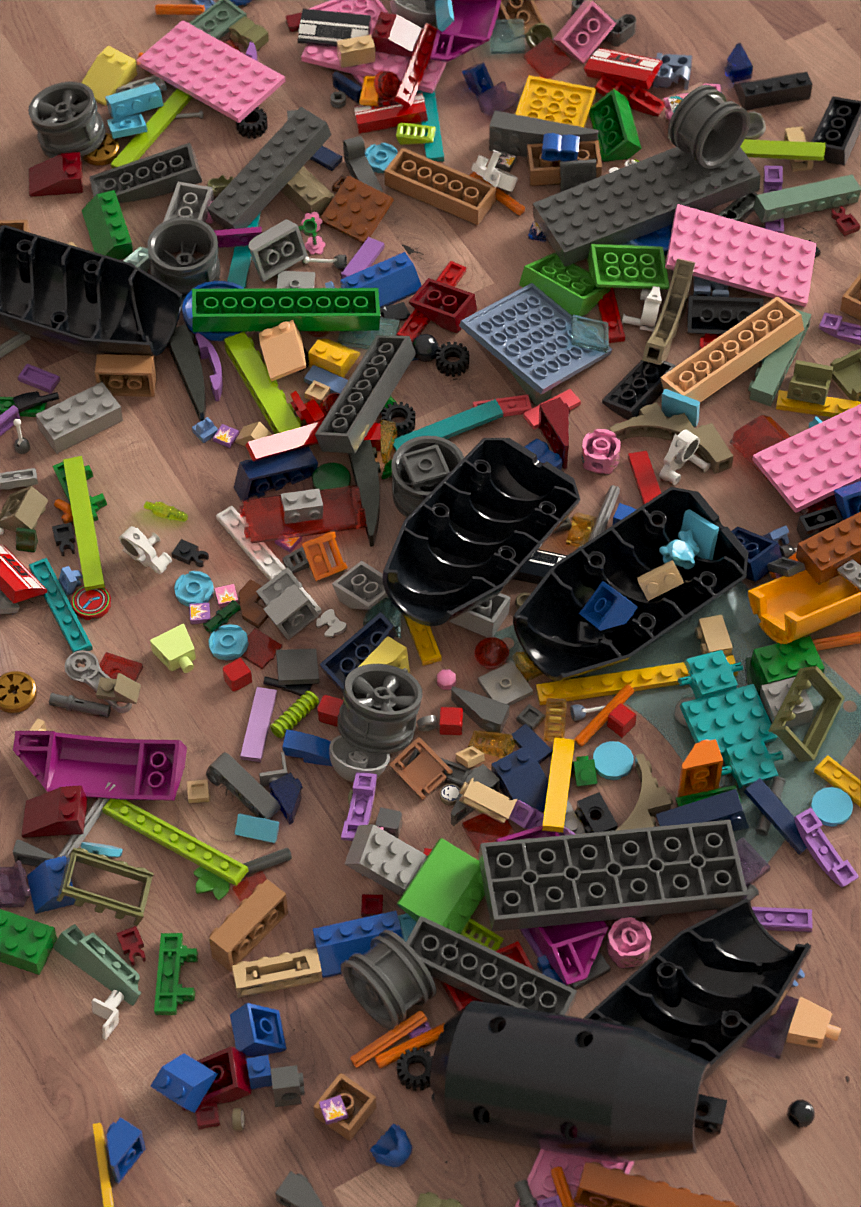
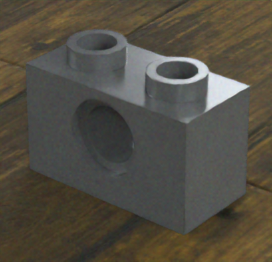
(287, 1086)

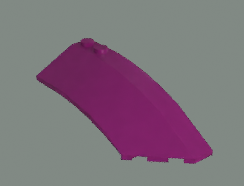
(471, 28)
(136, 766)
(567, 946)

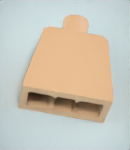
(811, 1025)

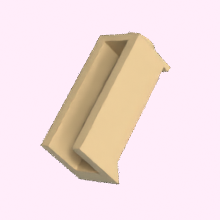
(796, 135)
(486, 800)

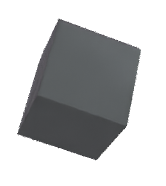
(390, 821)

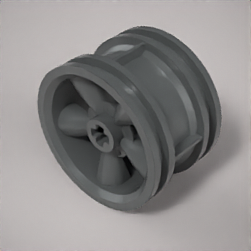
(67, 119)
(708, 126)
(184, 271)
(404, 496)
(379, 708)
(388, 979)

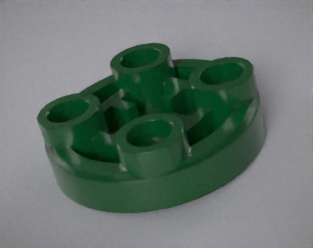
(331, 476)

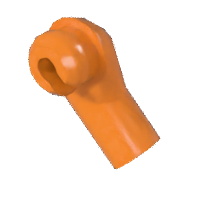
(66, 508)

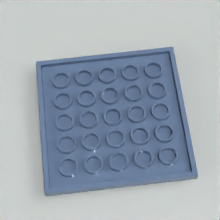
(531, 338)

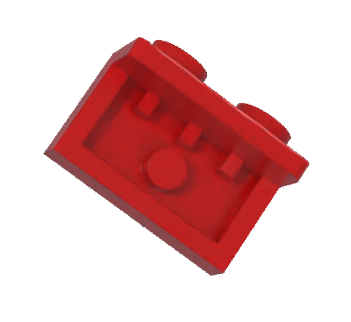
(309, 411)

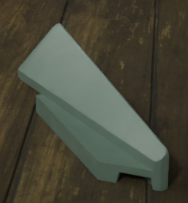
(99, 962)

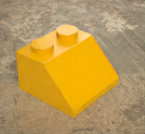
(332, 356)

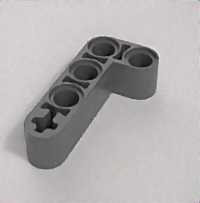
(621, 32)
(357, 162)
(243, 786)

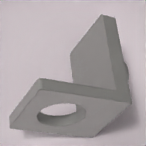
(267, 777)

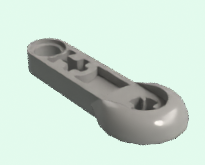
(89, 674)

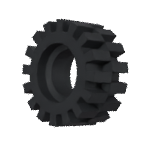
(255, 128)
(452, 350)
(400, 411)
(410, 1058)

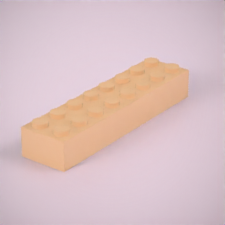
(735, 351)

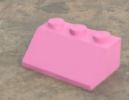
(584, 31)

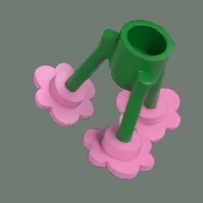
(309, 227)

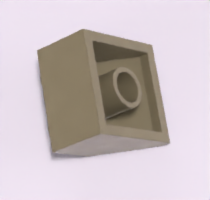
(22, 509)

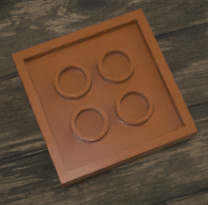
(356, 209)

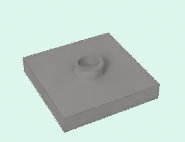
(295, 279)
(505, 684)

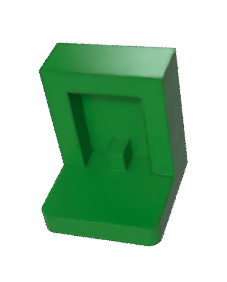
(584, 771)

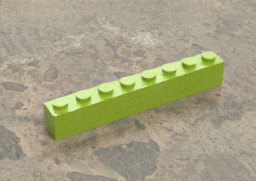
(257, 380)

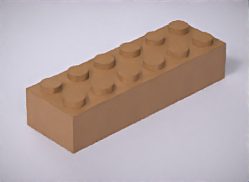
(440, 186)

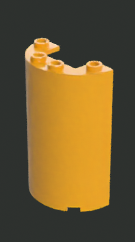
(800, 606)

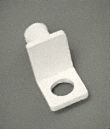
(108, 1011)

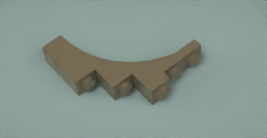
(659, 344)
(654, 424)
(651, 799)

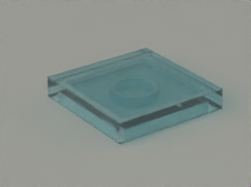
(508, 37)
(589, 333)

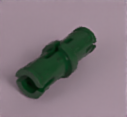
(222, 617)

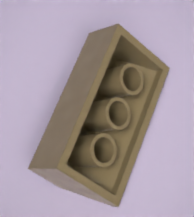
(308, 192)

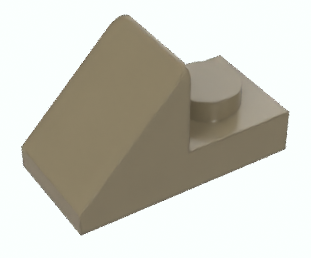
(120, 689)

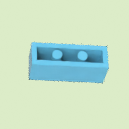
(134, 101)

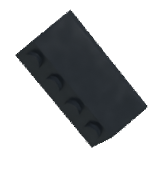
(774, 90)
(839, 129)
(718, 314)

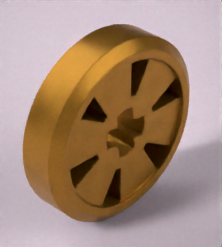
(108, 152)
(25, 690)

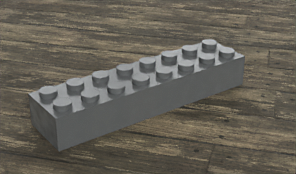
(269, 170)
(365, 394)
(486, 972)

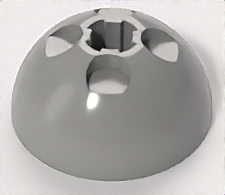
(413, 11)
(349, 759)

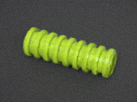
(294, 714)

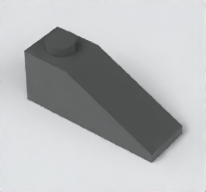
(485, 712)
(481, 775)
(297, 1192)

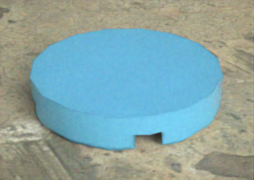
(380, 156)
(193, 588)
(228, 642)
(613, 760)
(832, 806)
(107, 850)

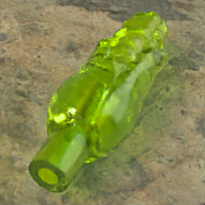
(165, 511)

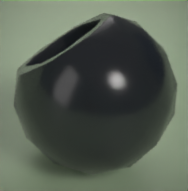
(801, 1113)

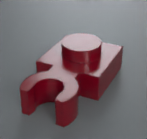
(845, 223)
(131, 943)

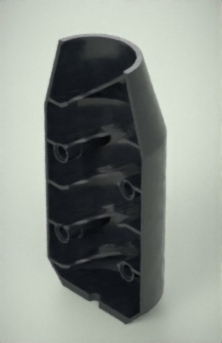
(82, 298)
(476, 531)
(618, 556)
(708, 986)
(541, 1080)

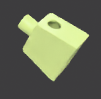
(174, 649)

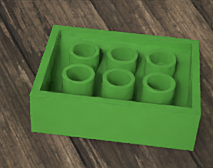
(627, 266)
(567, 286)
(445, 888)

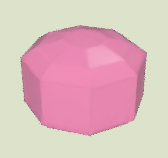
(446, 679)

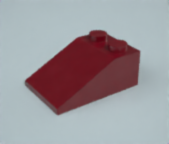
(395, 35)
(57, 176)
(444, 304)
(555, 427)
(55, 813)
(231, 1079)

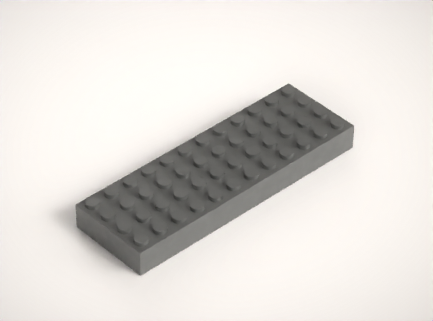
(638, 200)
(611, 875)

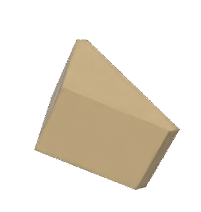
(252, 432)

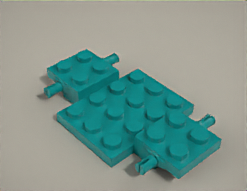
(729, 716)

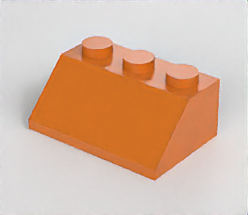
(701, 769)

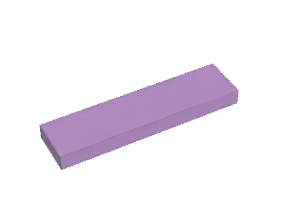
(258, 724)

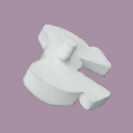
(335, 626)

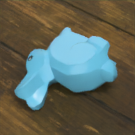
(681, 550)

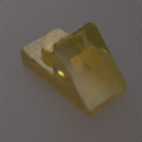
(580, 529)
(526, 666)

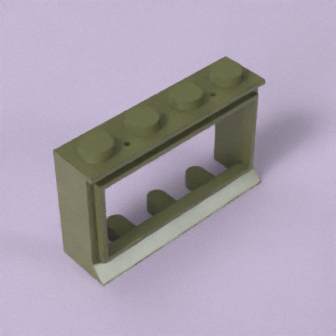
(823, 720)
(117, 867)

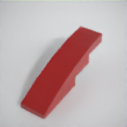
(638, 98)

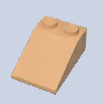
(282, 350)

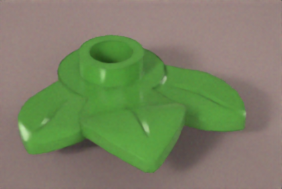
(211, 882)

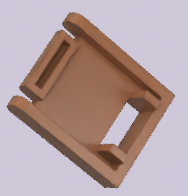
(424, 771)

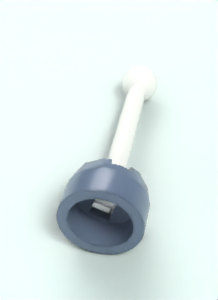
(579, 712)

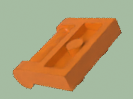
(318, 558)

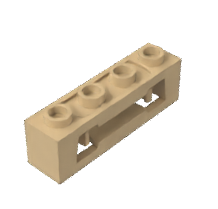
(277, 972)

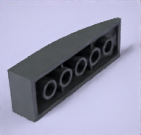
(513, 132)
(150, 175)

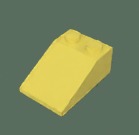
(109, 72)
(389, 653)

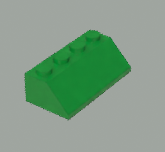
(615, 127)
(107, 226)

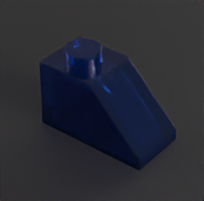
(738, 65)
(478, 78)
(288, 794)

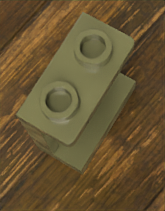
(848, 374)
(810, 382)

